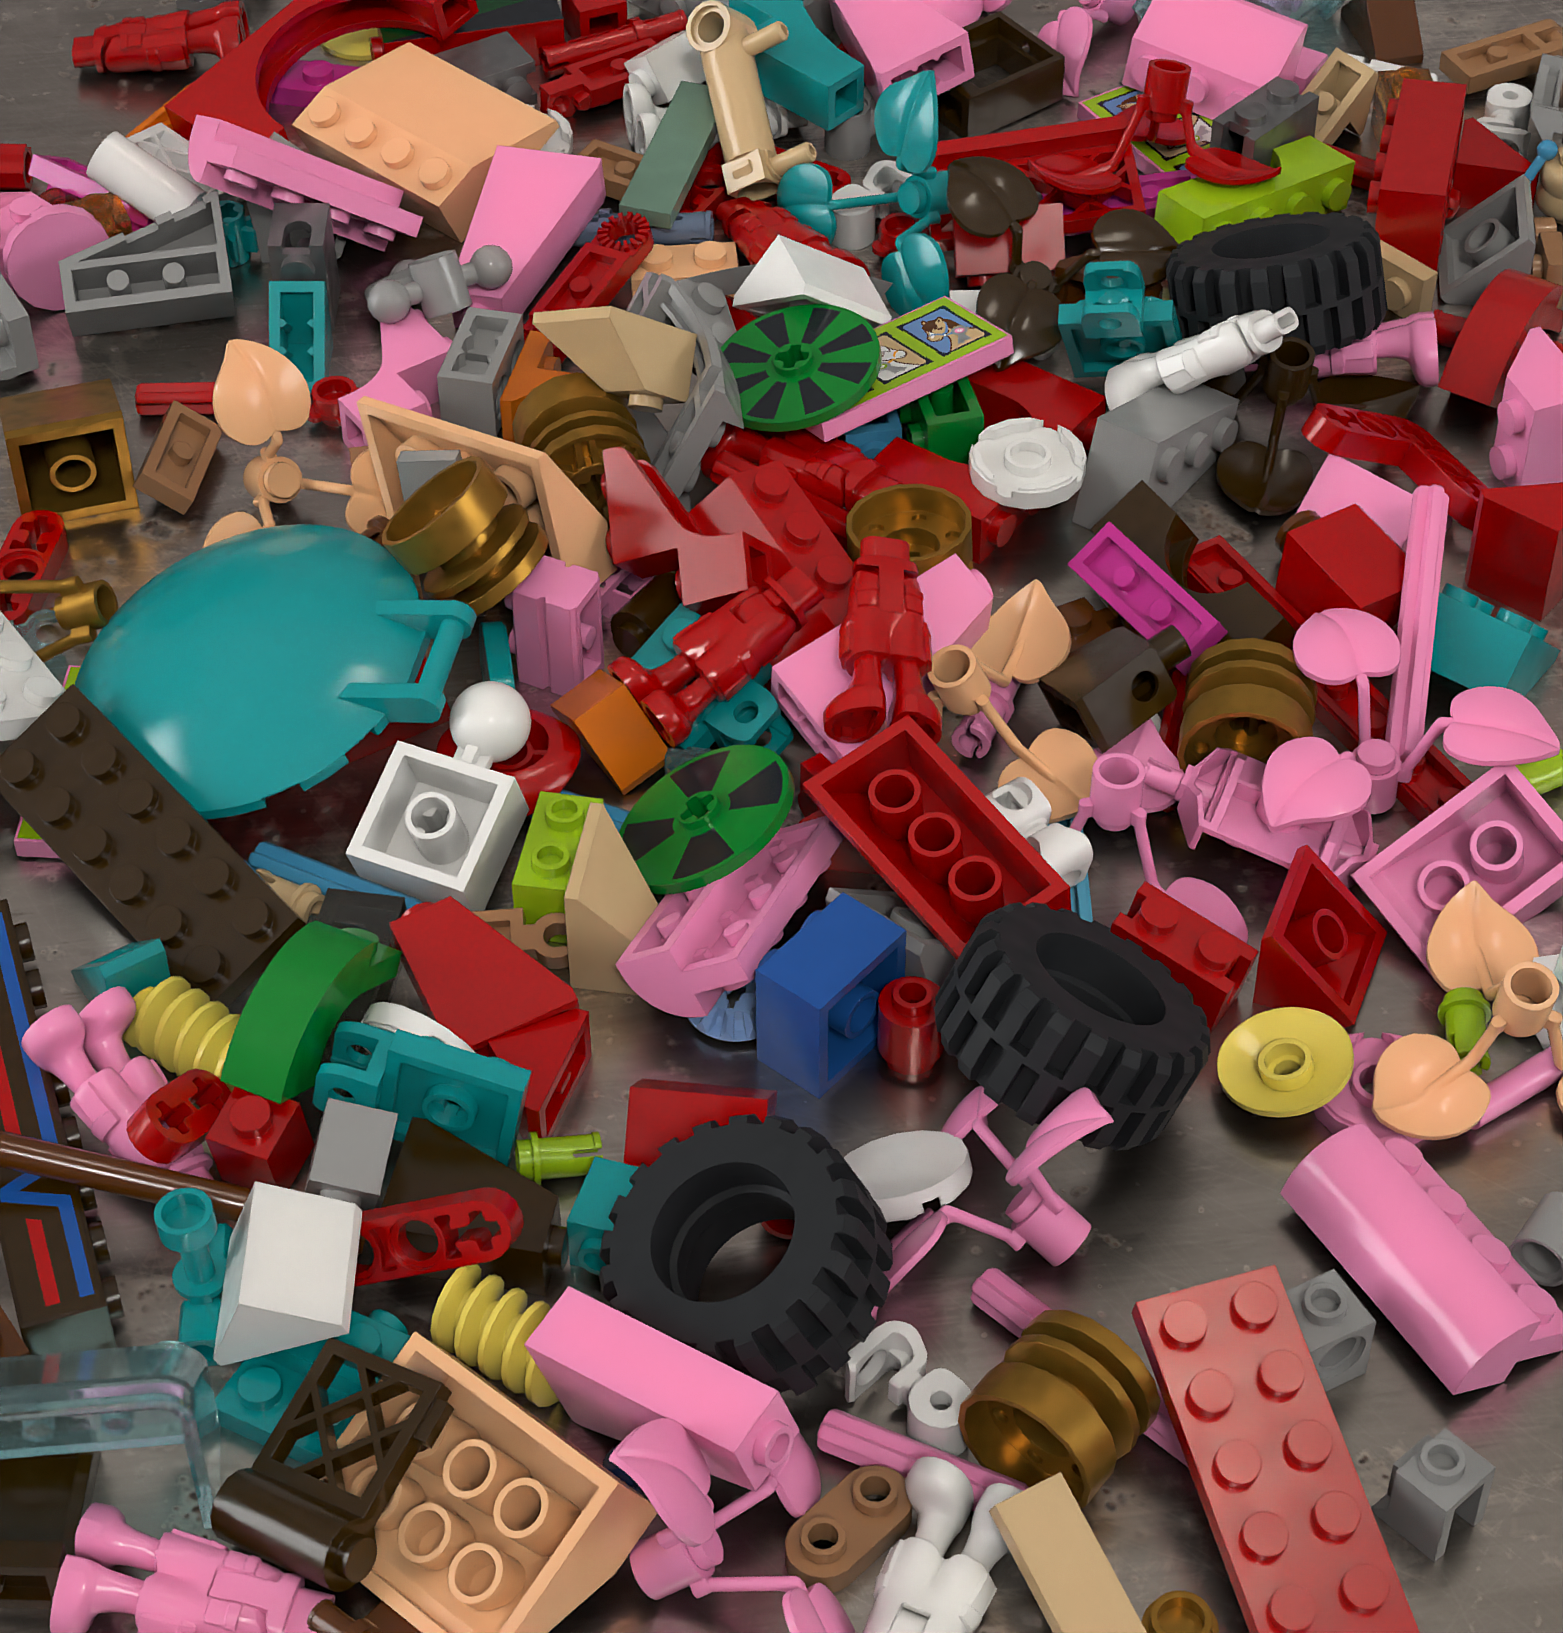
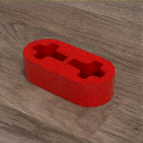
(175, 1107)

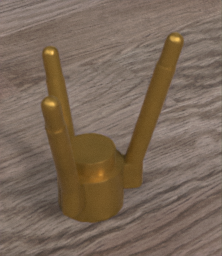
(78, 608)

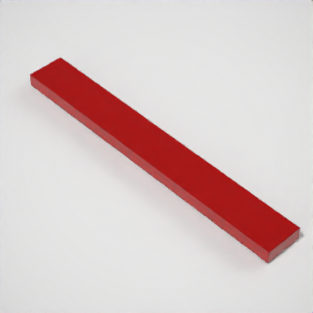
(1434, 780)

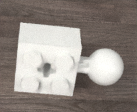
(443, 820)

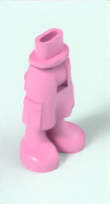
(1404, 338)
(77, 1044)
(193, 1585)

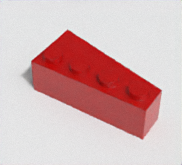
(1417, 167)

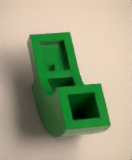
(298, 1005)

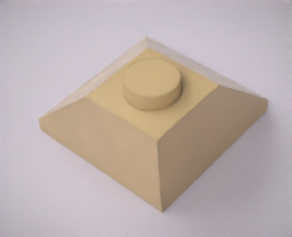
(625, 353)
(603, 905)

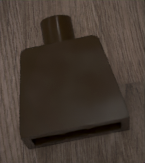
(1114, 684)

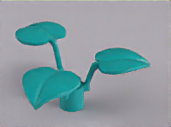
(907, 130)

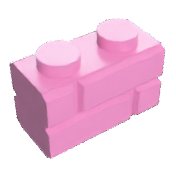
(557, 626)

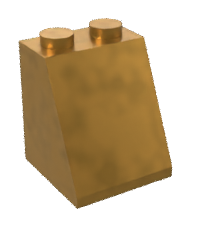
(69, 450)

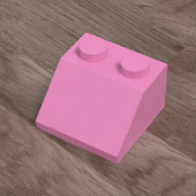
(1531, 416)

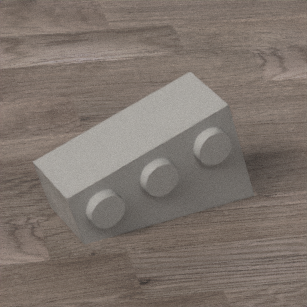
(153, 275)

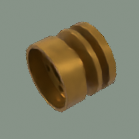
(573, 425)
(920, 514)
(465, 536)
(1244, 700)
(1060, 1403)

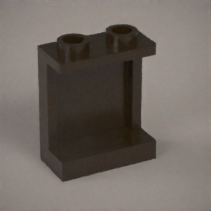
(39, 1521)

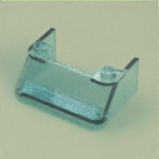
(113, 1403)

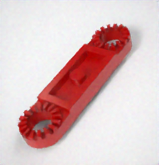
(597, 269)

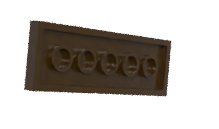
(144, 848)

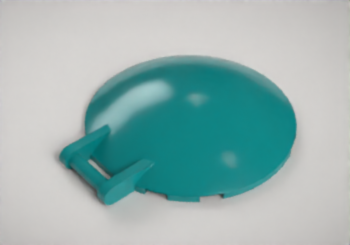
(270, 661)

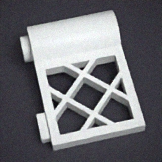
(149, 171)

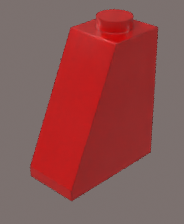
(474, 975)

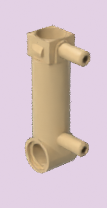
(737, 98)

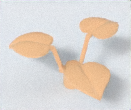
(256, 400)
(1022, 643)
(1479, 945)

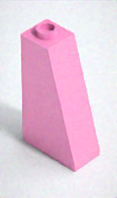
(901, 40)
(534, 211)
(804, 683)
(625, 1373)

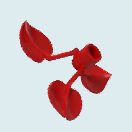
(1154, 121)

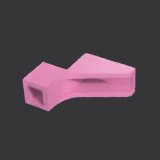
(407, 373)

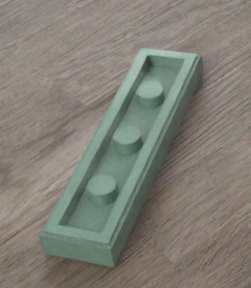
(672, 157)

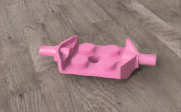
(1226, 802)

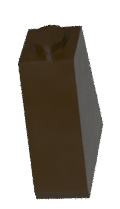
(443, 1164)

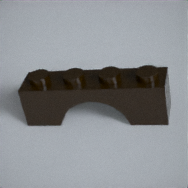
(1170, 543)

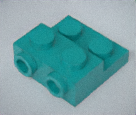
(266, 1384)

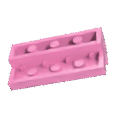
(276, 173)
(720, 932)
(1423, 1258)

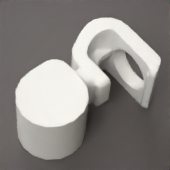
(1509, 114)
(857, 225)
(1029, 812)
(930, 1398)

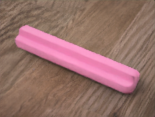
(875, 1445)

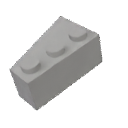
(1157, 440)

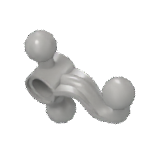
(436, 283)

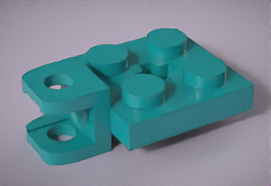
(1115, 320)
(730, 722)
(417, 1079)

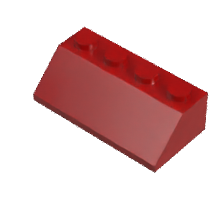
(777, 512)
(932, 833)

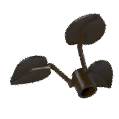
(993, 196)
(1278, 479)

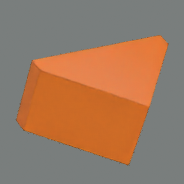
(612, 730)

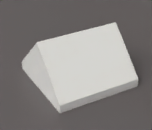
(803, 275)
(287, 1273)

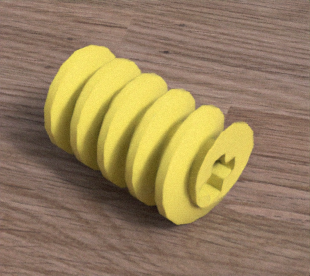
(181, 1028)
(491, 1331)

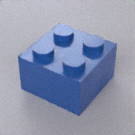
(824, 992)

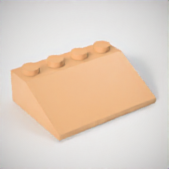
(421, 131)
(530, 476)
(497, 1518)

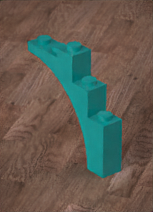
(806, 69)

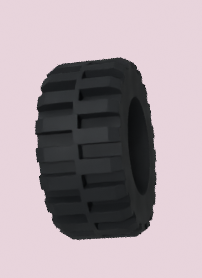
(1306, 261)
(1066, 1007)
(711, 1191)

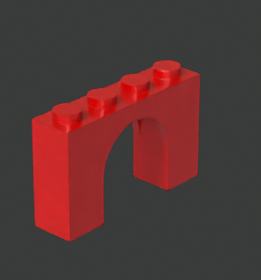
(1002, 395)

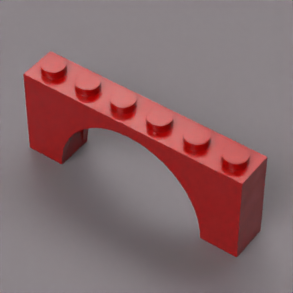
(244, 80)

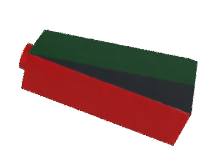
(527, 21)

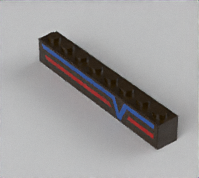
(42, 1220)

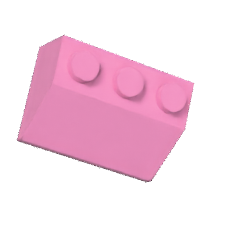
(1225, 42)

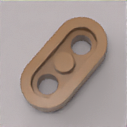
(854, 1524)

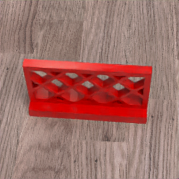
(1087, 138)

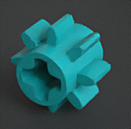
(239, 233)

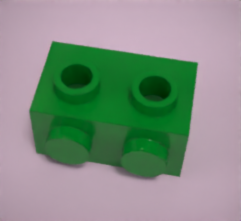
(945, 421)

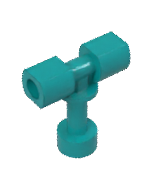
(189, 1226)

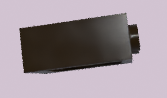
(1033, 82)

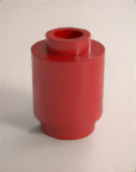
(908, 1025)

